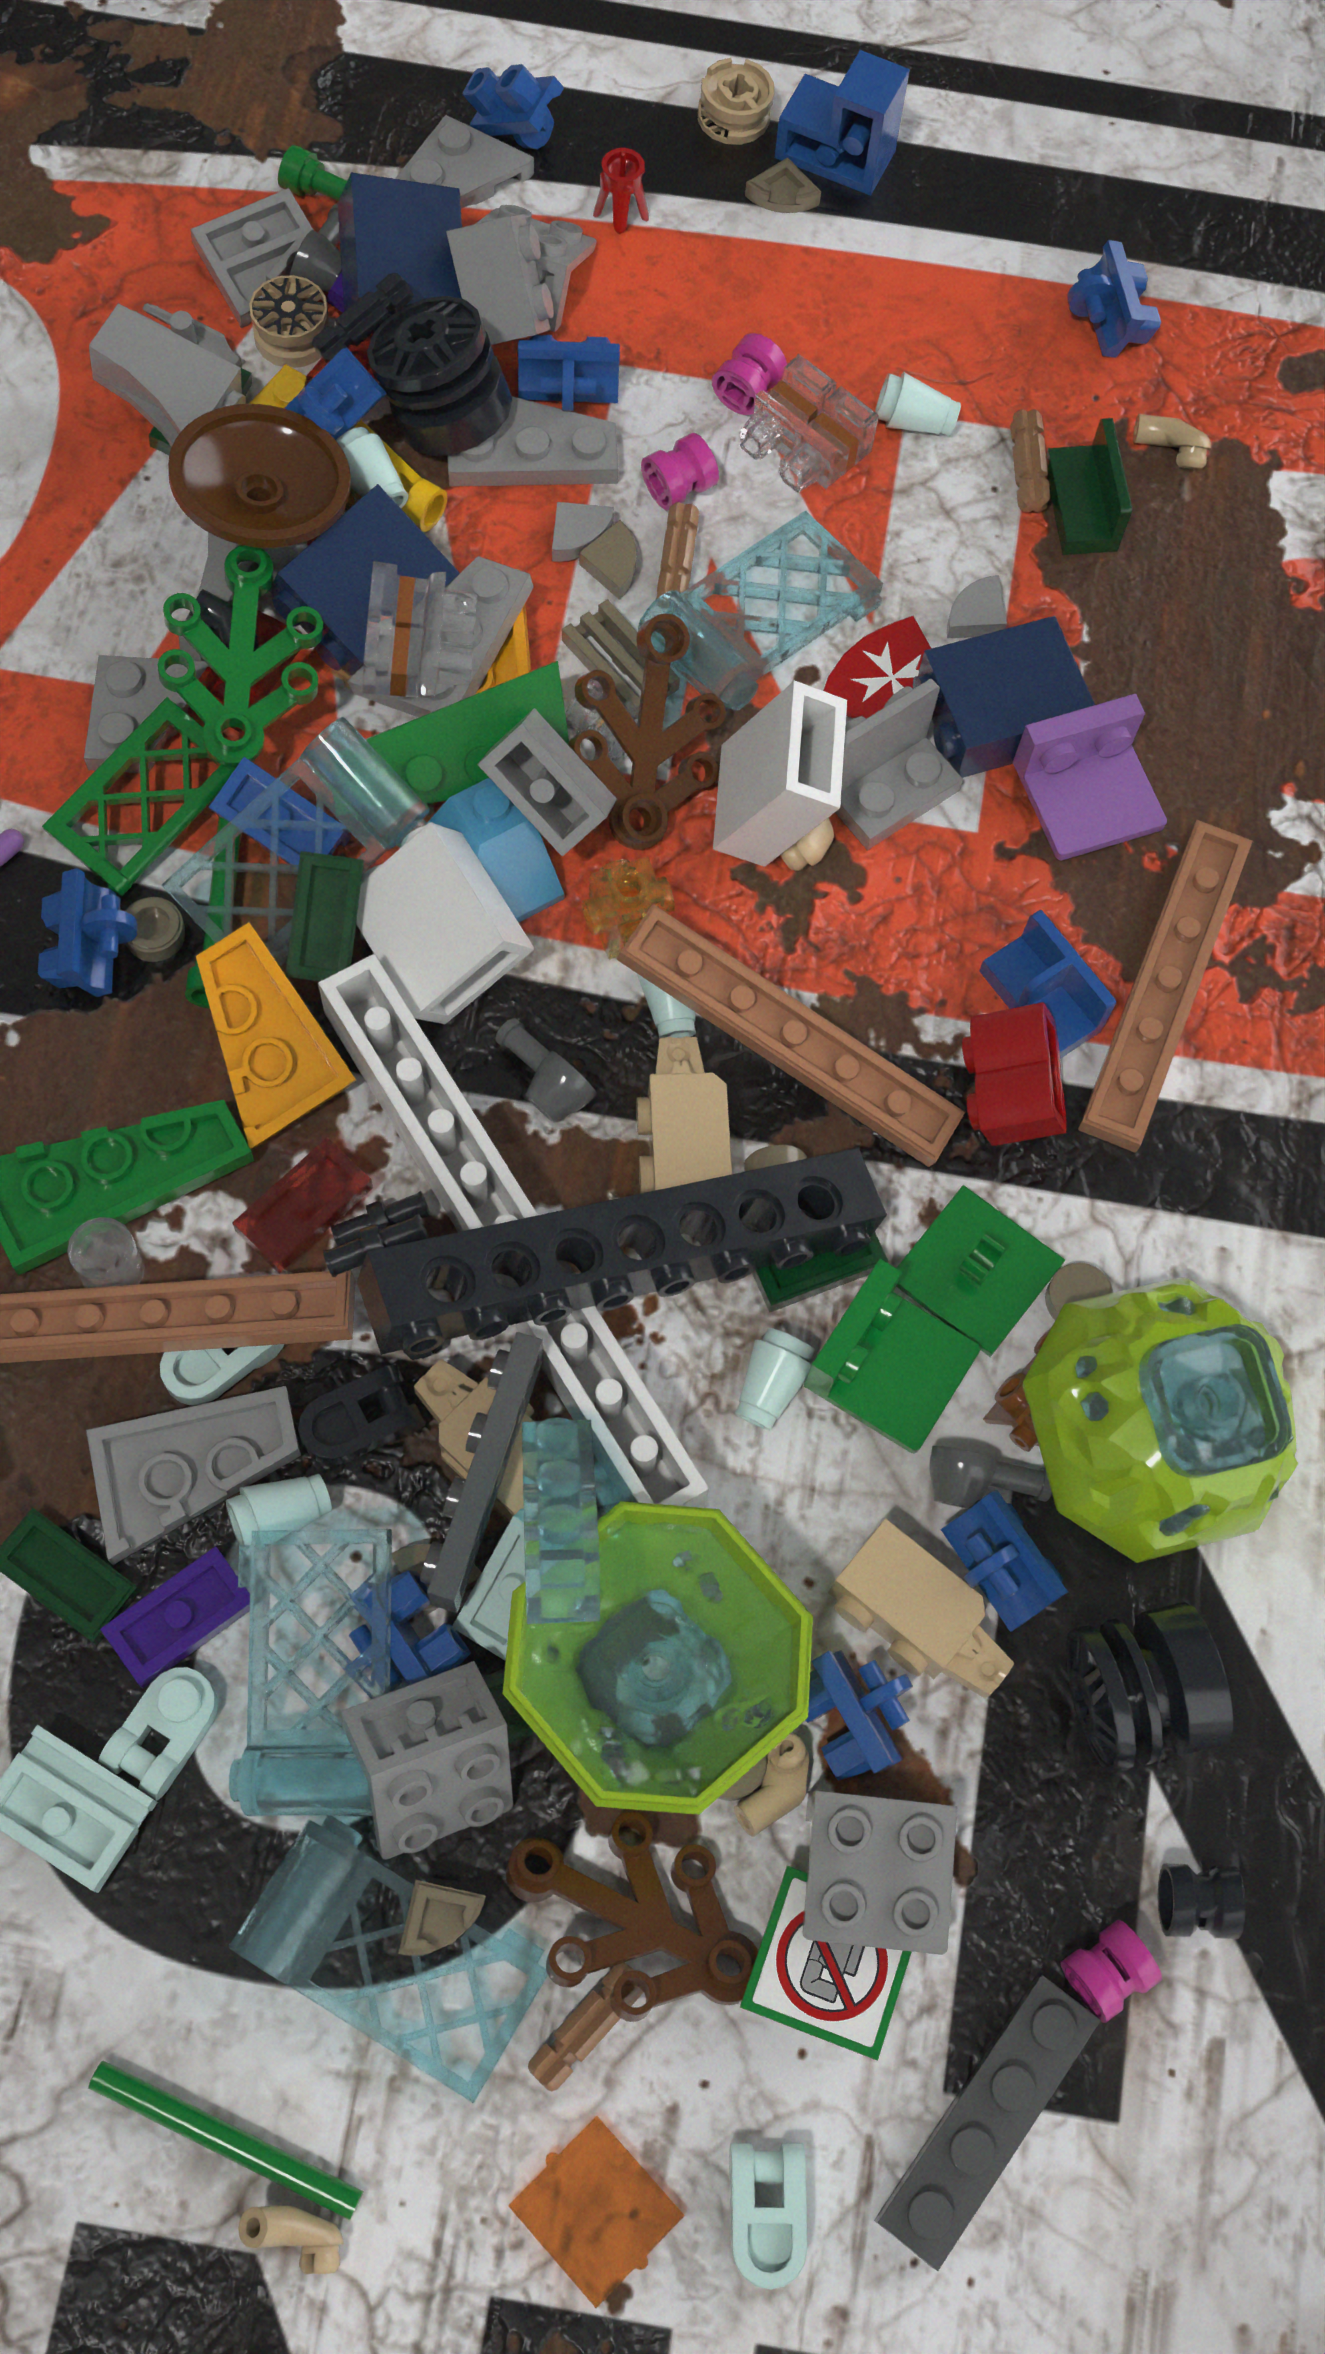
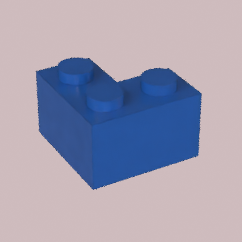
(846, 128)

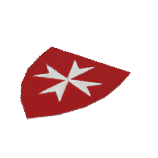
(878, 667)

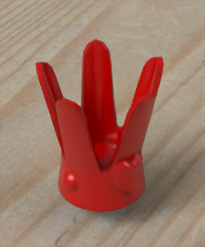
(622, 177)

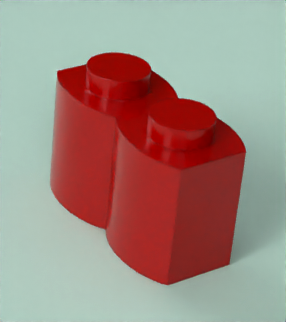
(1016, 1075)

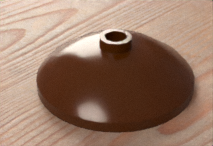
(259, 475)

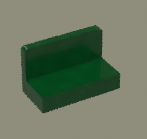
(1090, 493)

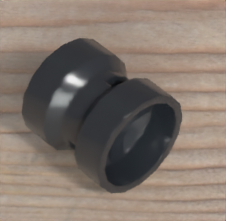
(1204, 1900)

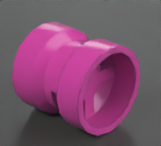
(754, 367)
(680, 471)
(1111, 1970)

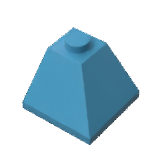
(505, 846)

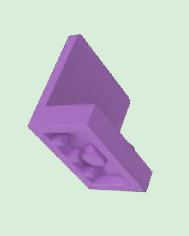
(1088, 778)

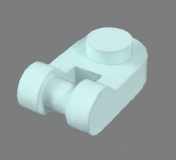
(205, 1374)
(178, 1706)
(768, 2240)

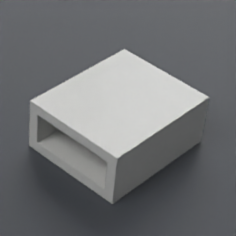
(780, 774)
(438, 923)

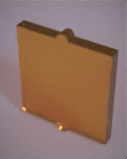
(596, 2211)

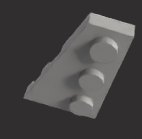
(540, 448)
(499, 601)
(185, 1461)

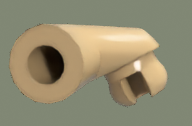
(1174, 433)
(809, 848)
(781, 1787)
(293, 2227)

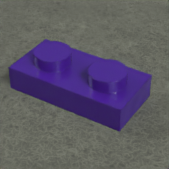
(178, 1617)

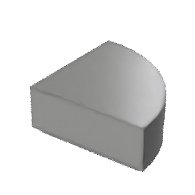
(578, 527)
(977, 609)

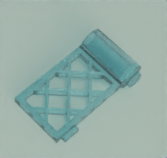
(717, 655)
(346, 779)
(300, 1767)
(306, 1909)

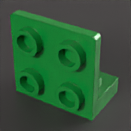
(891, 1362)

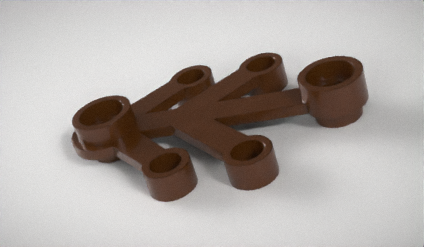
(645, 741)
(644, 1924)

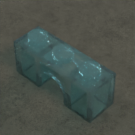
(560, 1522)

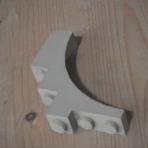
(172, 386)

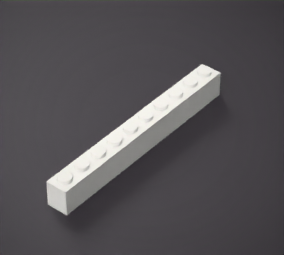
(480, 1191)

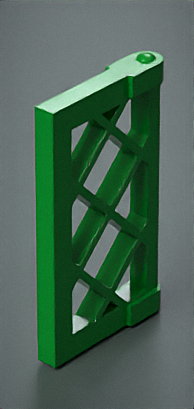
(94, 793)

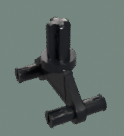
(378, 1229)

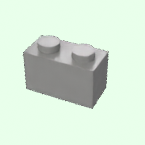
(501, 277)
(548, 782)

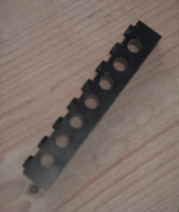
(464, 1263)

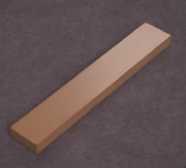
(1165, 987)
(791, 1036)
(176, 1316)

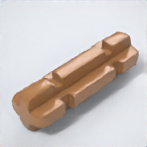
(1030, 461)
(678, 548)
(581, 2031)

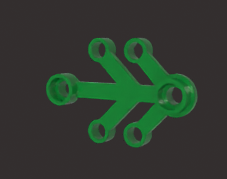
(240, 665)

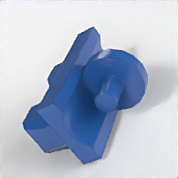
(513, 104)
(1111, 300)
(568, 370)
(338, 395)
(88, 932)
(1004, 1560)
(414, 1657)
(868, 1741)

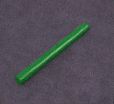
(226, 2140)

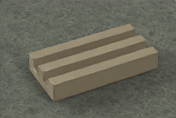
(623, 631)

